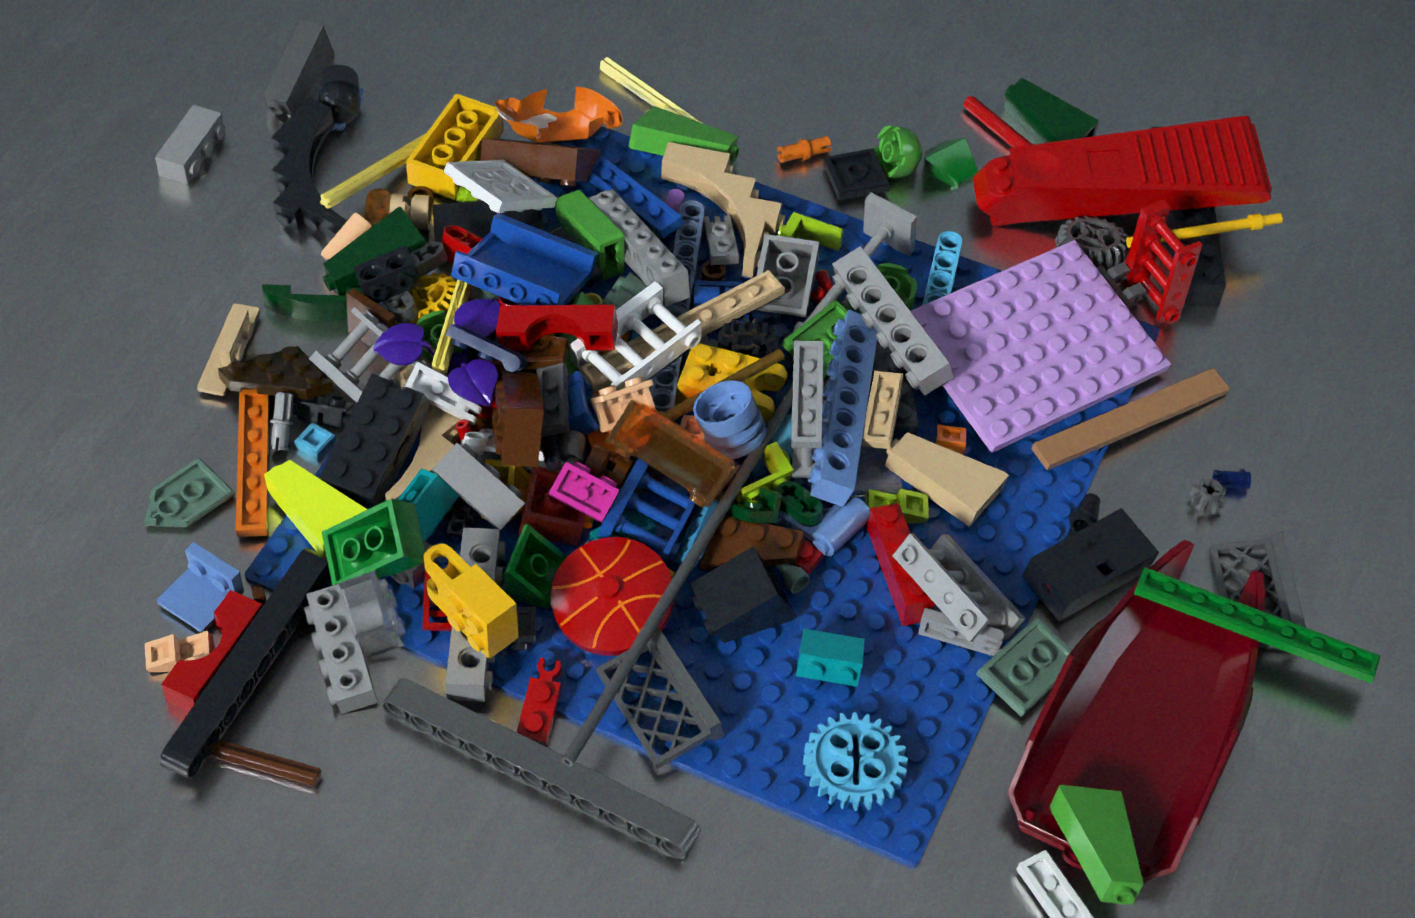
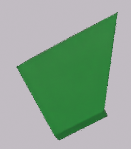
(953, 159)

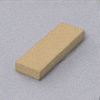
(882, 409)

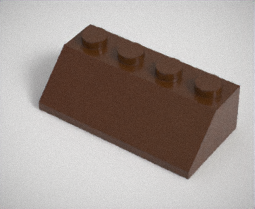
(543, 159)

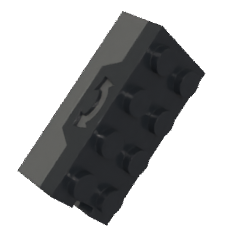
(376, 441)

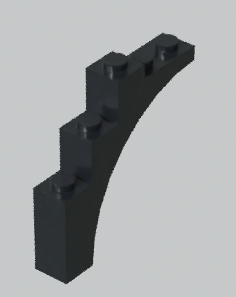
(297, 148)

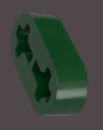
(802, 501)

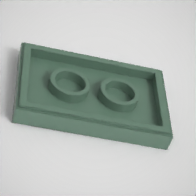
(1026, 666)

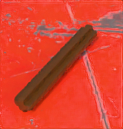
(266, 763)

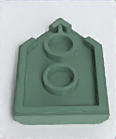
(186, 496)

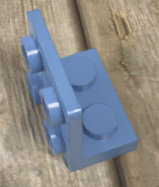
(201, 588)

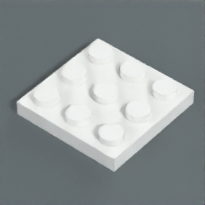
(500, 185)

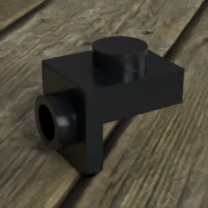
(526, 629)

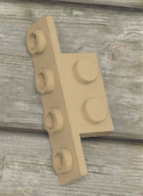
(229, 346)

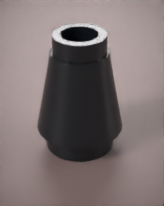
(1085, 513)

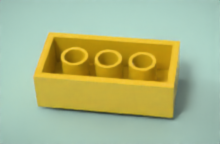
(452, 138)

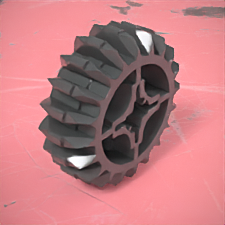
(1099, 239)

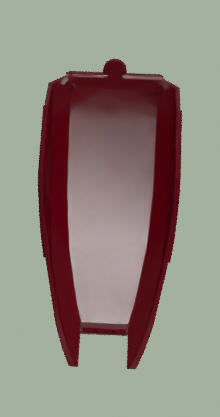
(1146, 712)

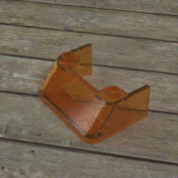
(673, 452)

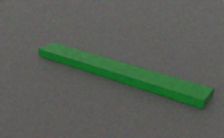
(1258, 625)

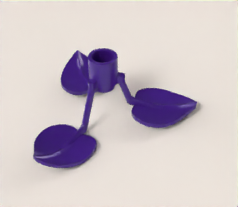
(470, 380)

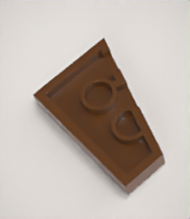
(543, 353)
(734, 536)

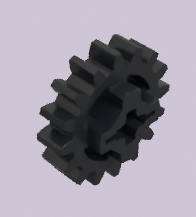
(748, 338)

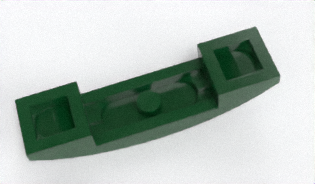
(305, 306)

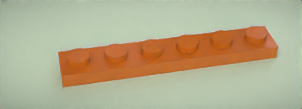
(252, 464)

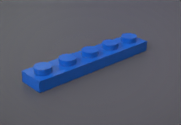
(645, 205)

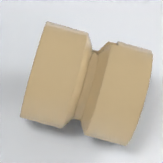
(417, 209)

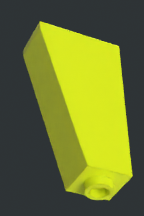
(309, 501)

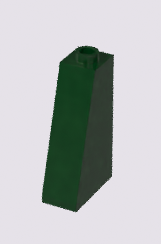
(1046, 115)
(385, 236)

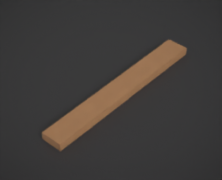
(1129, 419)

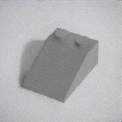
(795, 266)

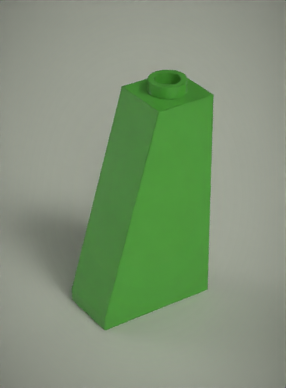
(660, 126)
(593, 231)
(1101, 840)

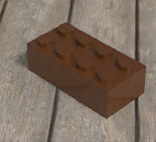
(518, 419)

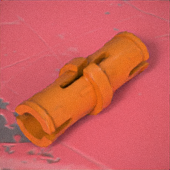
(804, 149)

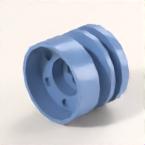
(730, 418)

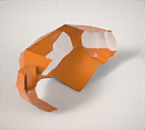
(546, 126)

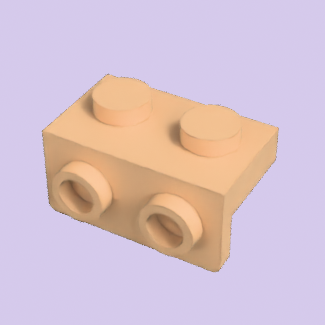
(613, 402)

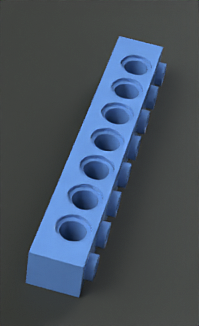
(844, 410)

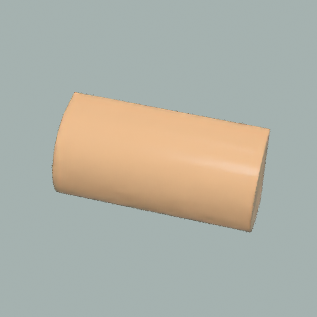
(349, 232)

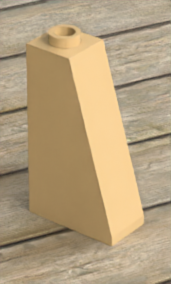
(949, 478)

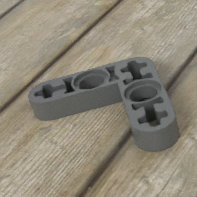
(426, 260)

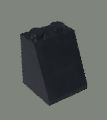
(741, 597)

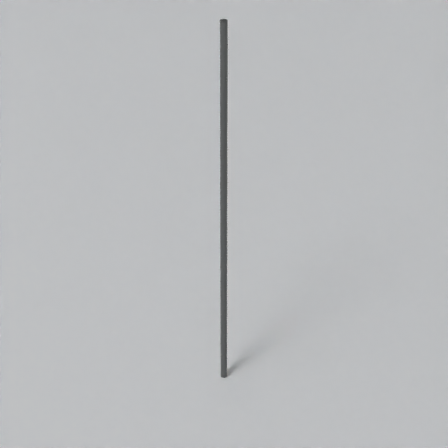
(677, 581)

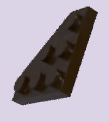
(278, 372)

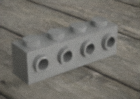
(342, 654)

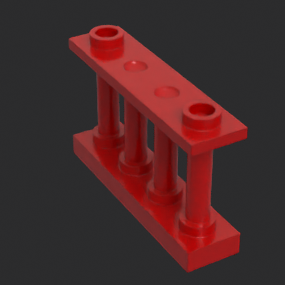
(1142, 257)

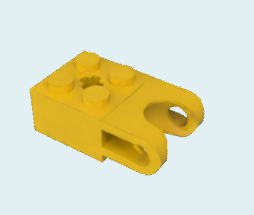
(712, 364)
(471, 601)

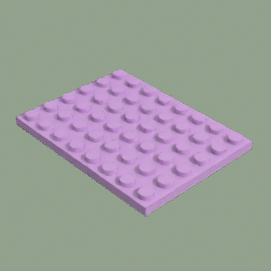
(1038, 345)

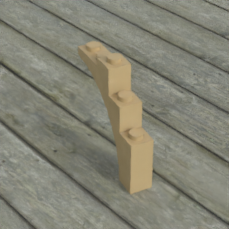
(735, 194)
(436, 437)

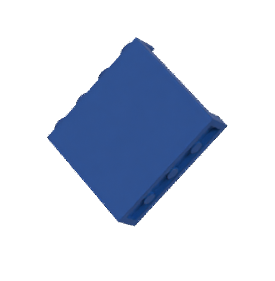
(525, 264)

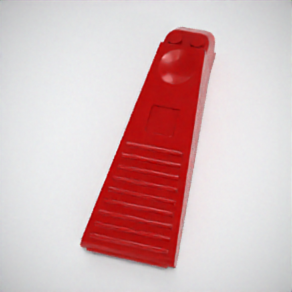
(1125, 171)

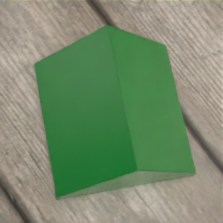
(532, 569)

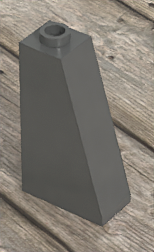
(298, 68)

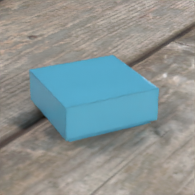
(315, 441)

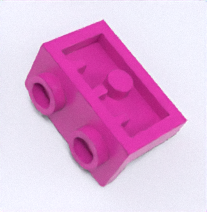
(584, 492)

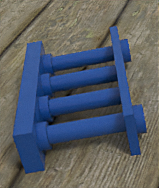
(629, 500)

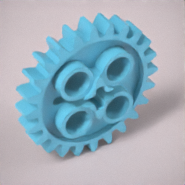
(885, 762)

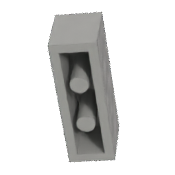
(190, 144)
(479, 485)

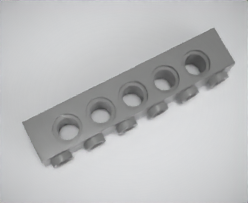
(643, 249)
(857, 268)
(472, 682)

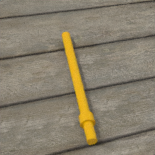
(1252, 222)

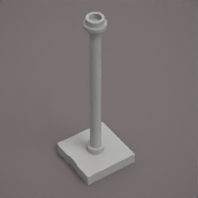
(885, 224)

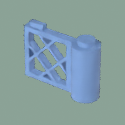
(836, 526)

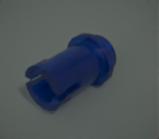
(1233, 479)

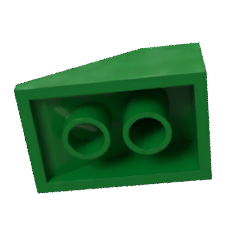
(378, 539)

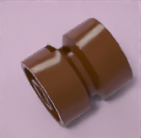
(601, 460)

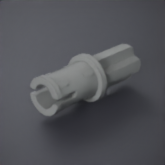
(281, 421)

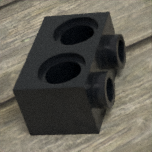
(388, 275)

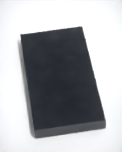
(477, 217)

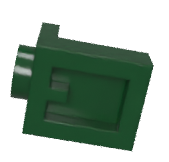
(760, 511)

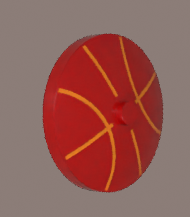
(608, 593)

